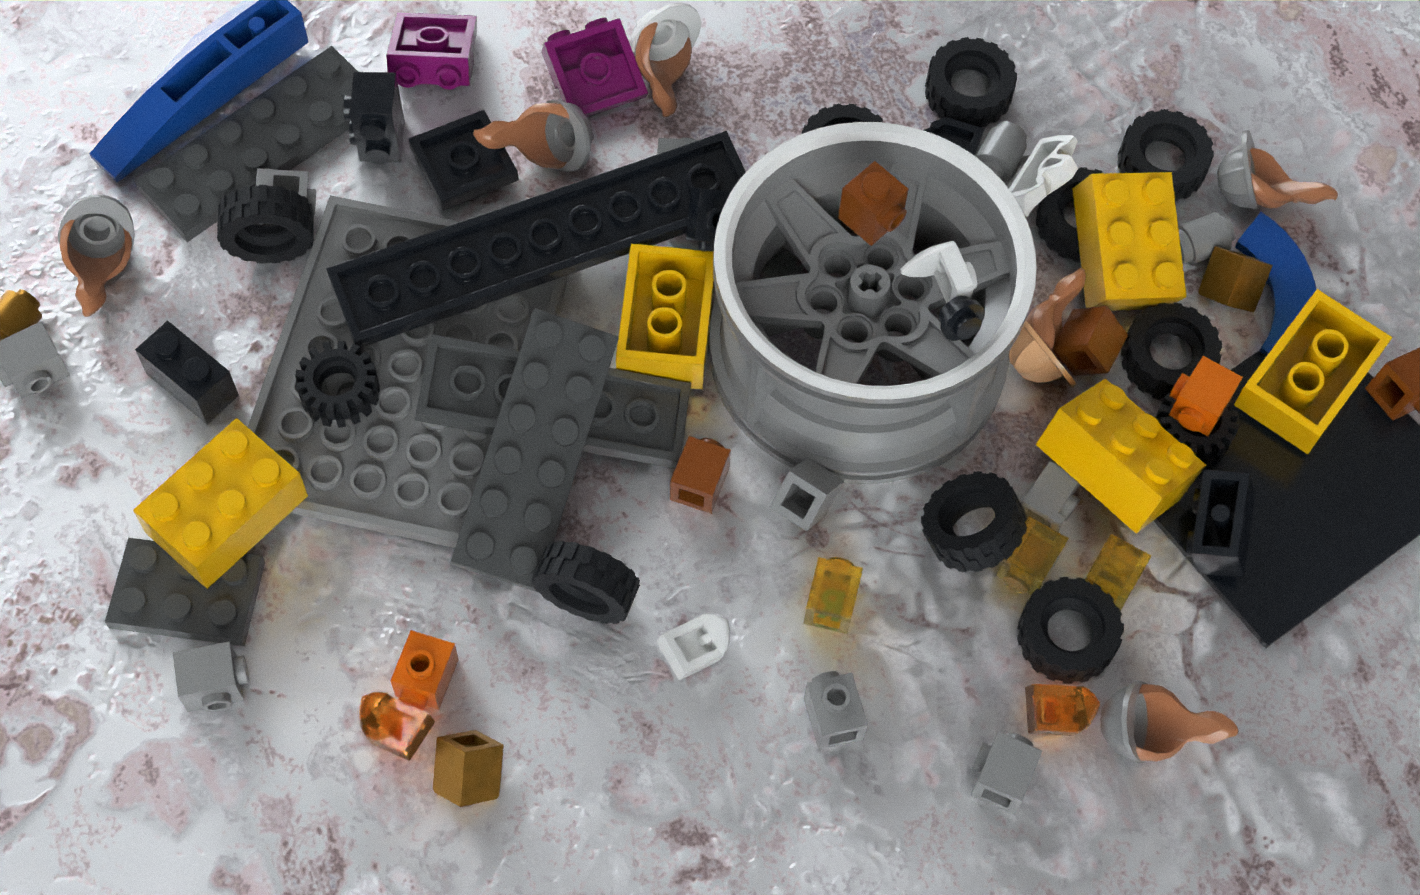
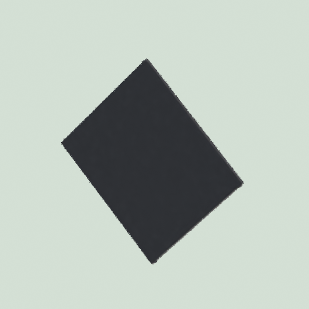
(1315, 515)

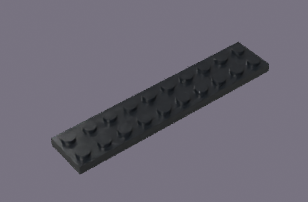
(528, 241)

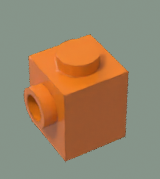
(1203, 395)
(424, 670)

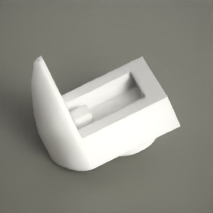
(947, 265)
(695, 644)

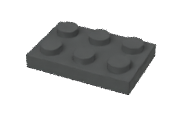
(164, 599)

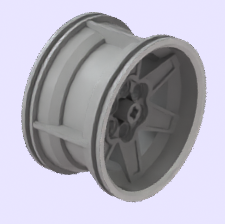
(826, 415)

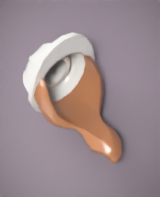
(663, 49)

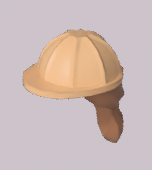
(1033, 350)

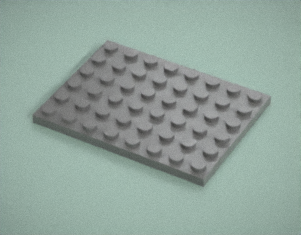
(388, 467)

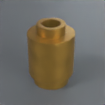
(17, 312)

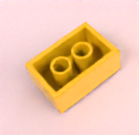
(1129, 240)
(666, 313)
(1312, 371)
(1120, 454)
(221, 502)

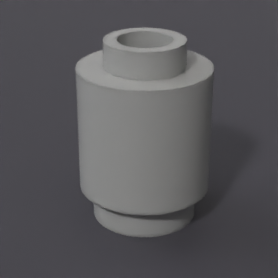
(1003, 149)
(1202, 235)

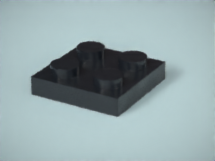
(458, 164)

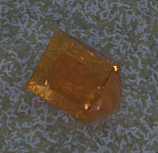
(1059, 709)
(393, 724)

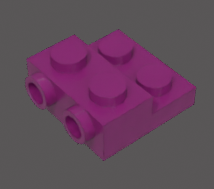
(432, 49)
(594, 67)

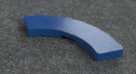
(1289, 277)

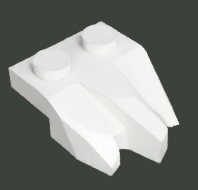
(1043, 171)

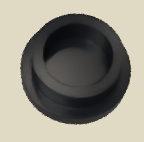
(961, 318)

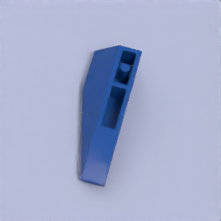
(202, 79)

